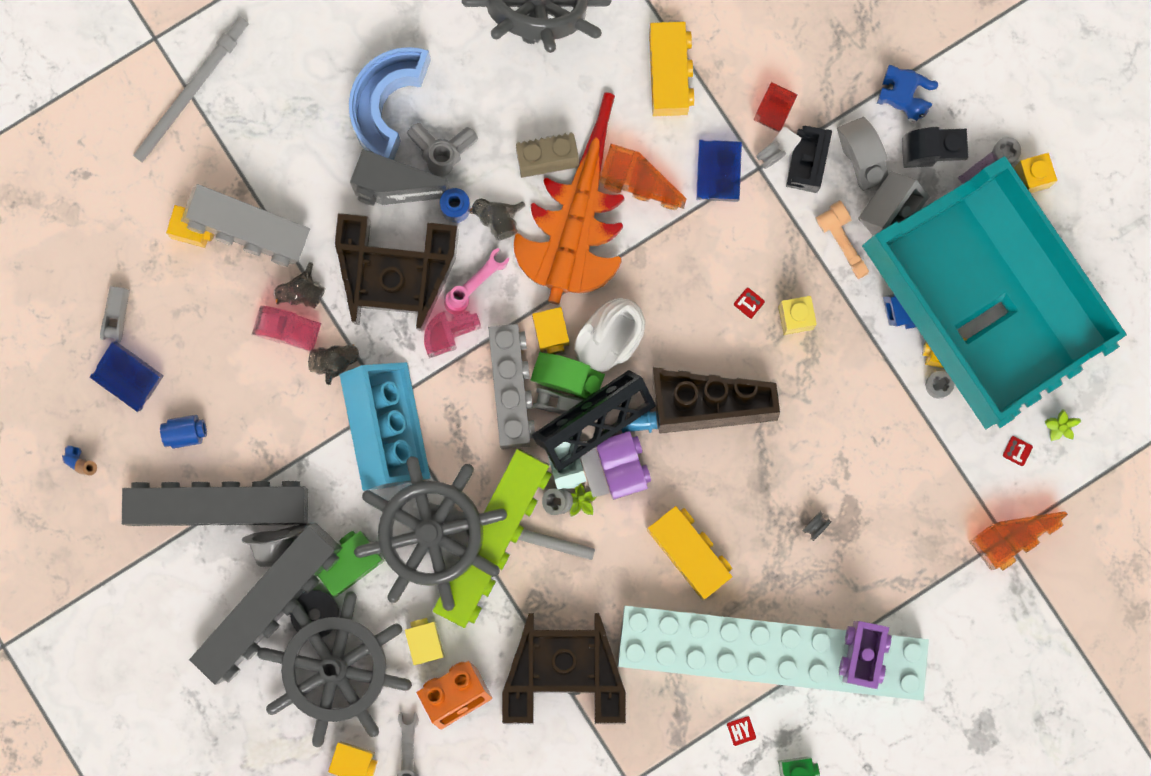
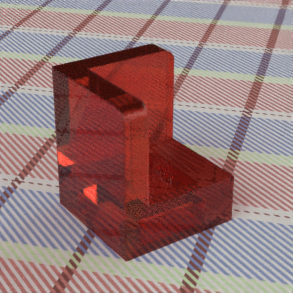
(775, 107)

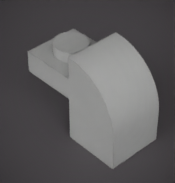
(865, 151)

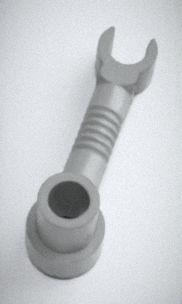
(407, 746)

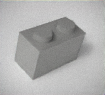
(893, 202)

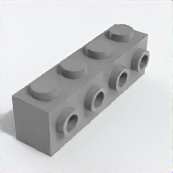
(244, 224)
(509, 386)

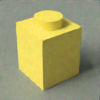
(797, 315)
(424, 641)

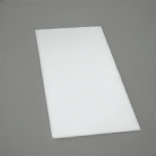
(594, 473)

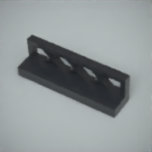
(589, 410)

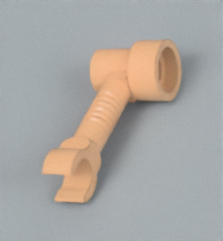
(833, 221)

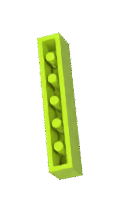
(516, 496)

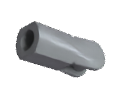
(115, 309)
(564, 403)

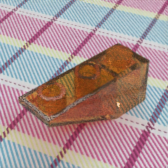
(633, 173)
(1005, 539)

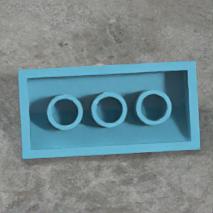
(383, 424)

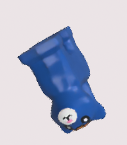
(904, 86)

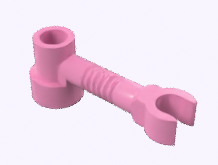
(458, 306)

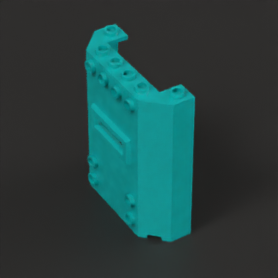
(984, 249)

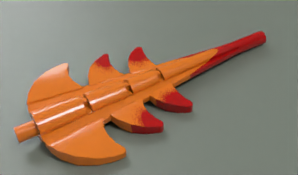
(565, 259)

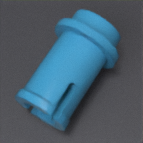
(645, 422)

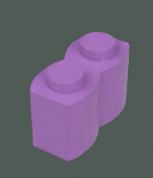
(622, 465)

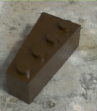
(710, 401)

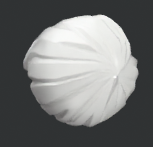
(610, 334)

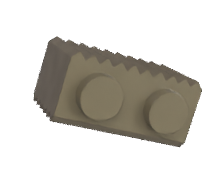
(547, 155)

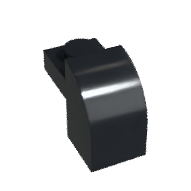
(929, 145)

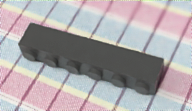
(214, 505)
(266, 603)

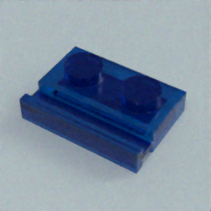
(719, 170)
(126, 376)

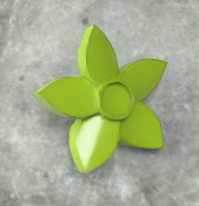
(1061, 426)
(581, 501)

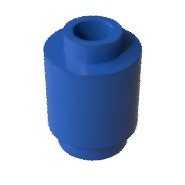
(458, 213)
(183, 431)

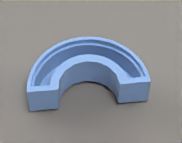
(371, 89)

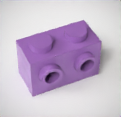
(865, 654)

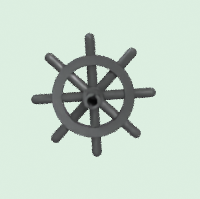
(532, 19)
(430, 533)
(334, 669)

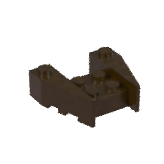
(393, 277)
(564, 664)

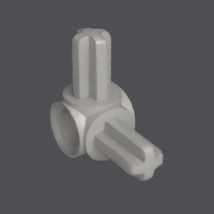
(450, 149)

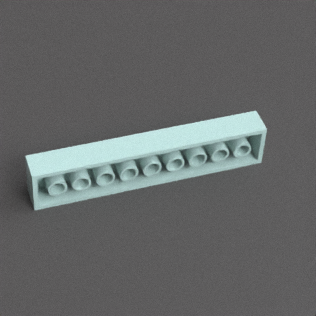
(760, 652)

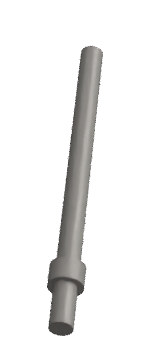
(226, 43)
(533, 537)

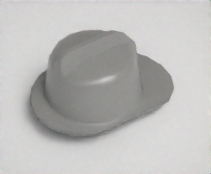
(270, 545)

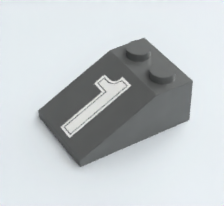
(393, 182)

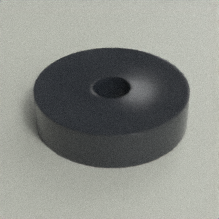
(323, 602)

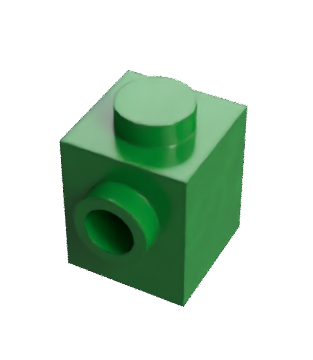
(798, 767)

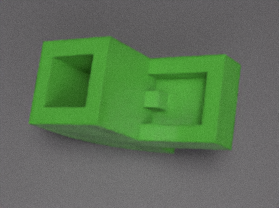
(566, 375)

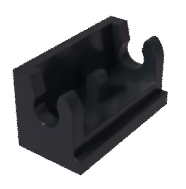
(809, 159)

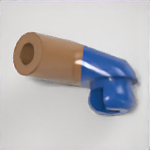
(73, 460)

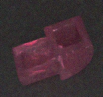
(286, 328)
(440, 333)

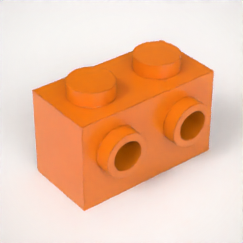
(454, 694)

